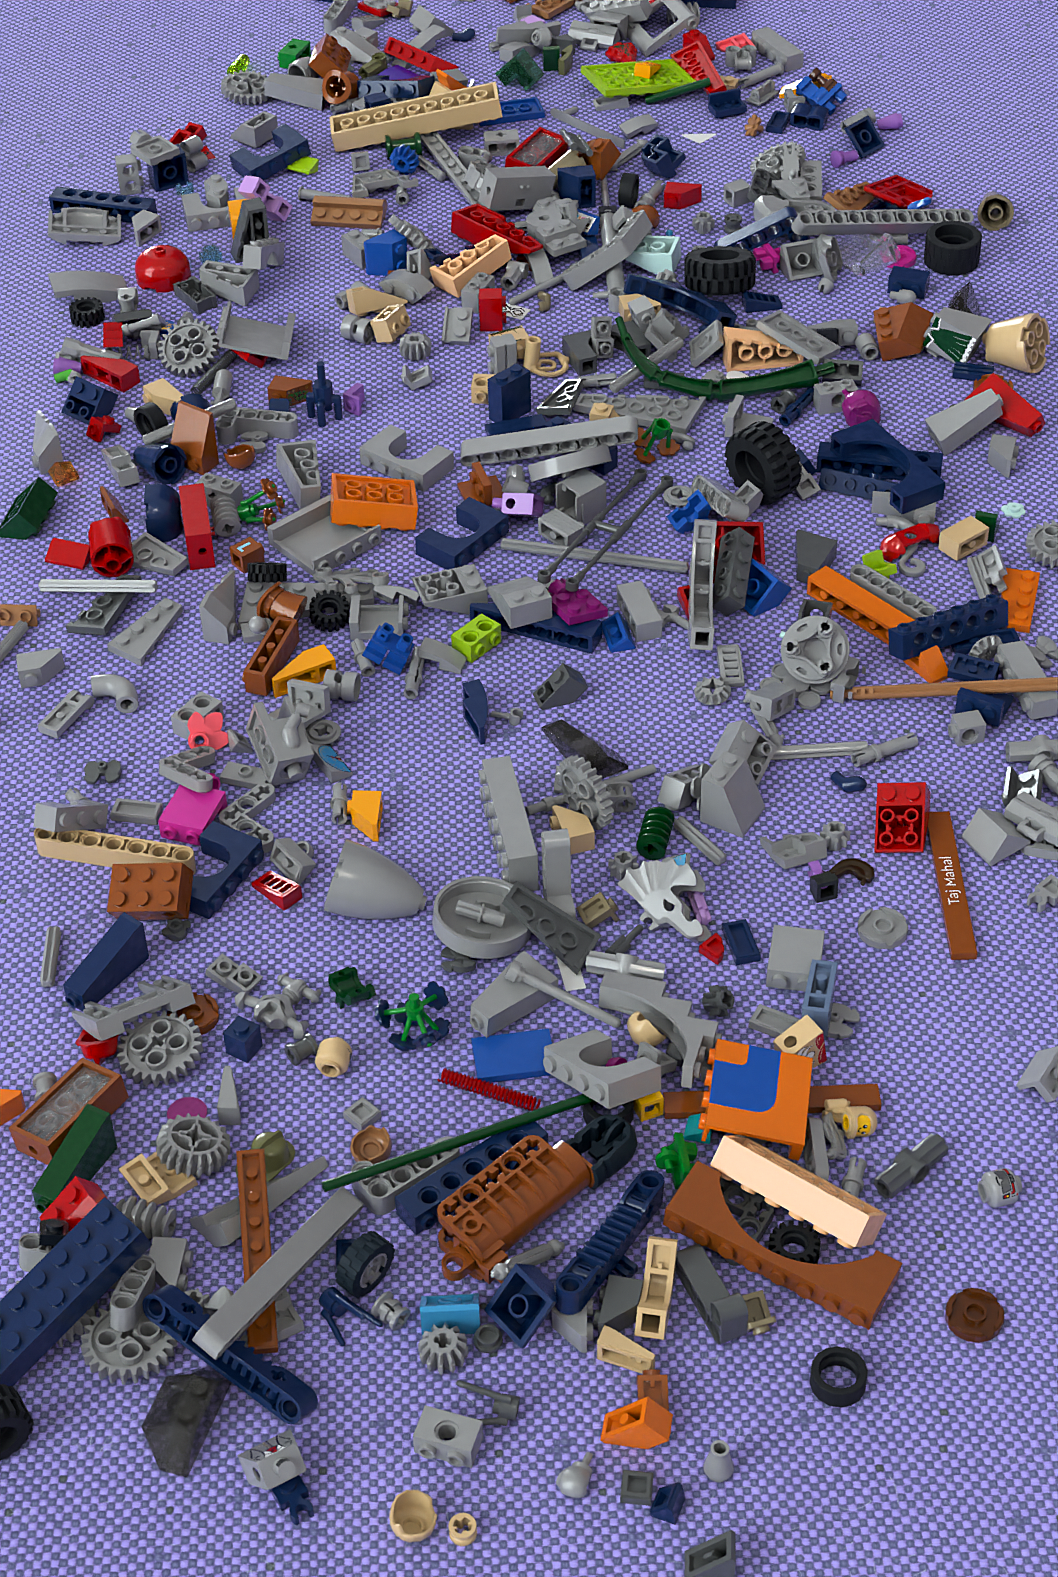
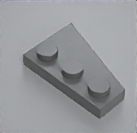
(157, 556)

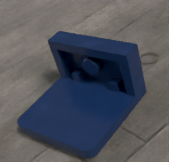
(991, 706)

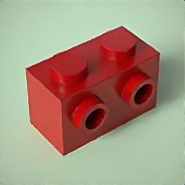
(490, 309)

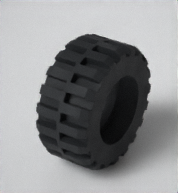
(720, 270)
(765, 459)

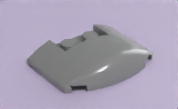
(84, 225)

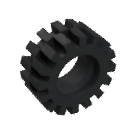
(86, 312)
(267, 572)
(329, 600)
(797, 1235)

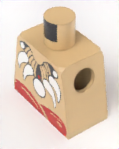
(803, 1039)

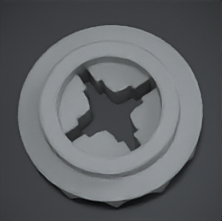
(672, 496)
(986, 647)
(720, 695)
(319, 728)

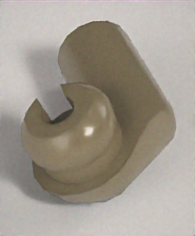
(545, 303)

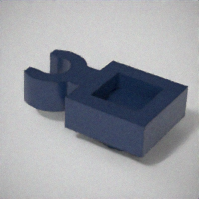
(293, 1495)

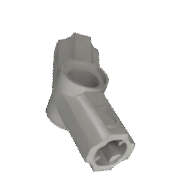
(624, 964)

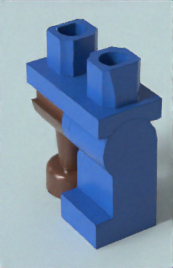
(822, 96)

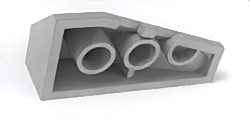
(359, 48)
(45, 444)

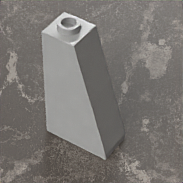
(295, 89)
(964, 420)
(509, 1001)

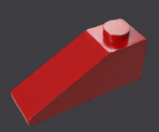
(111, 371)

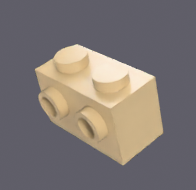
(390, 323)
(963, 538)

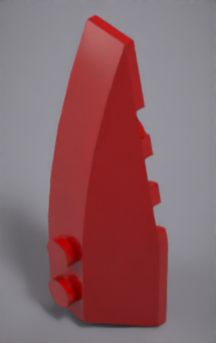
(479, 223)

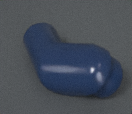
(465, 36)
(848, 784)

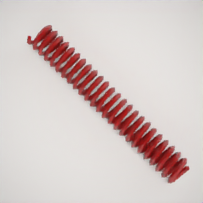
(486, 1086)

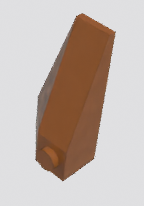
(603, 156)

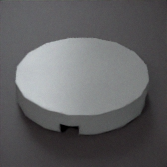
(882, 928)

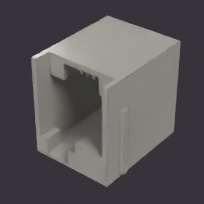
(581, 496)

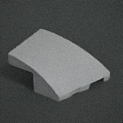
(664, 329)

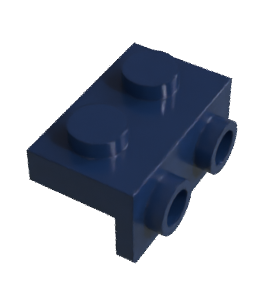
(726, 103)

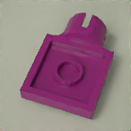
(575, 606)

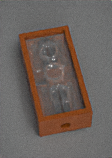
(51, 1117)

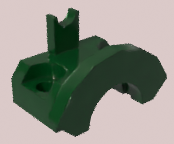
(348, 987)

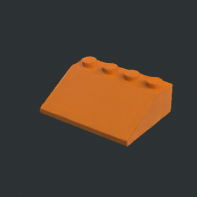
(373, 501)

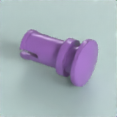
(840, 157)

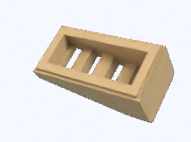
(623, 1352)

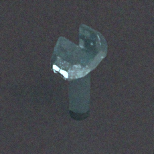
(184, 190)

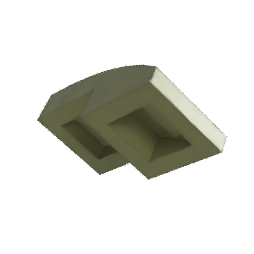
(566, 61)

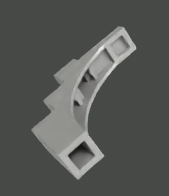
(700, 602)
(669, 1015)

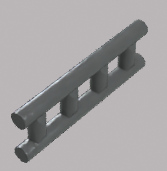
(576, 142)

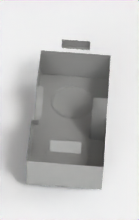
(846, 680)

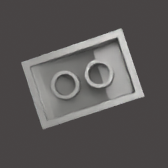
(522, 601)

